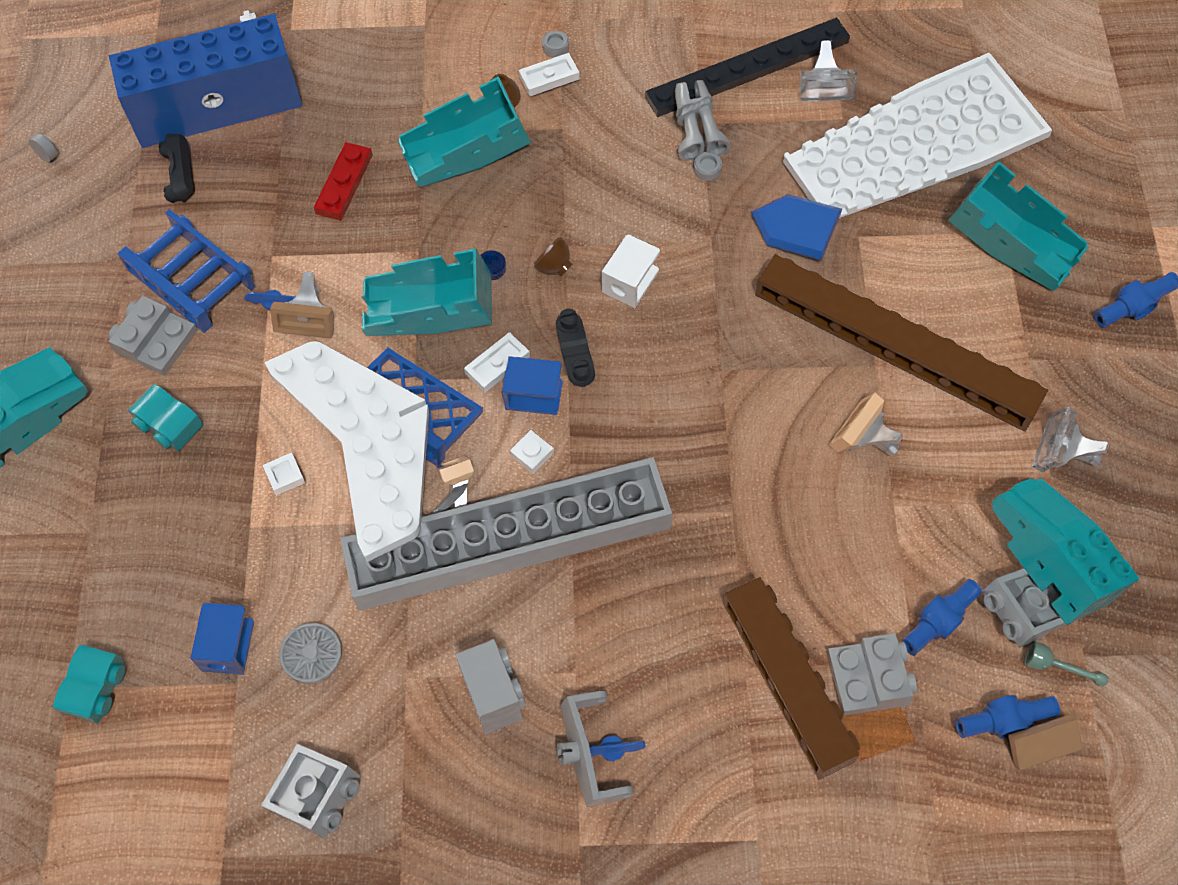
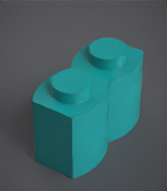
(165, 418)
(89, 684)

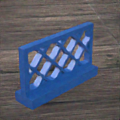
(435, 445)

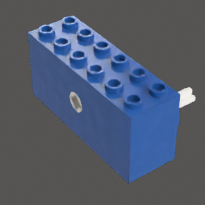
(205, 80)

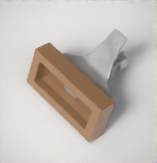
(304, 313)

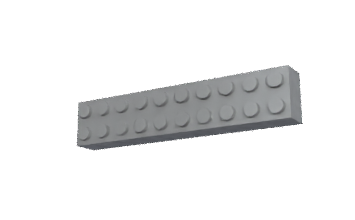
(513, 533)

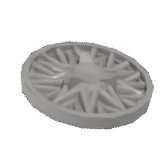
(310, 653)

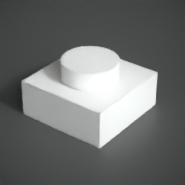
(531, 452)
(283, 474)

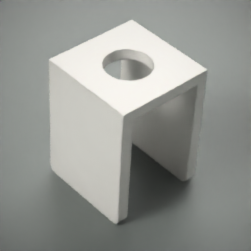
(630, 271)

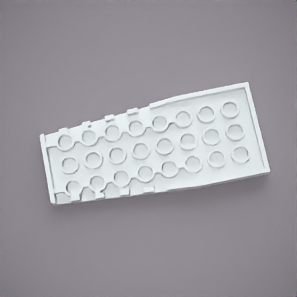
(919, 138)

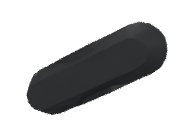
(180, 174)
(575, 348)

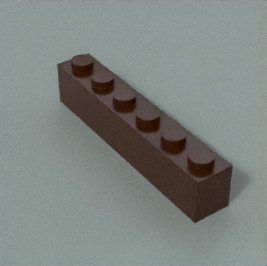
(791, 679)

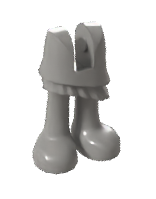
(688, 112)

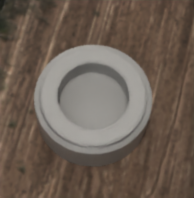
(555, 44)
(43, 147)
(707, 166)

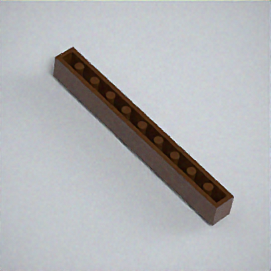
(901, 342)

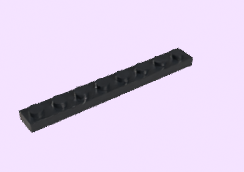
(751, 64)

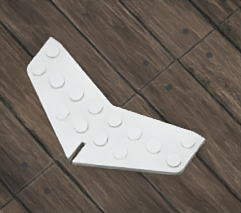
(380, 435)

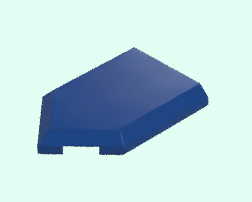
(797, 225)

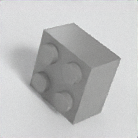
(489, 684)

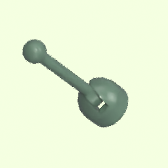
(1041, 658)

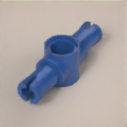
(1136, 300)
(941, 616)
(1007, 716)

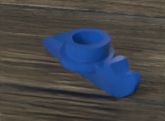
(267, 298)
(613, 748)

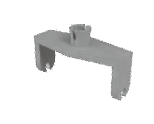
(578, 750)

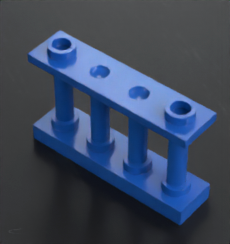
(178, 295)

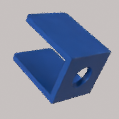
(532, 385)
(222, 639)

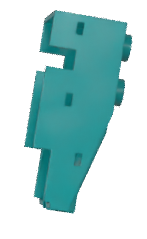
(463, 139)
(1017, 231)
(430, 299)
(34, 397)
(1067, 544)

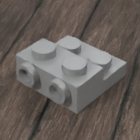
(151, 335)
(1023, 607)
(872, 675)
(312, 791)

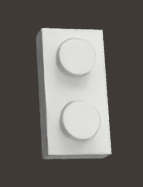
(549, 74)
(491, 365)

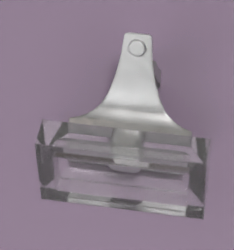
(827, 80)
(1064, 442)

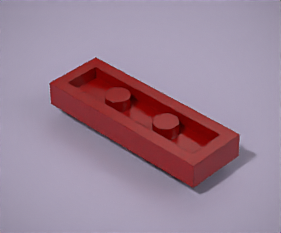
(343, 181)

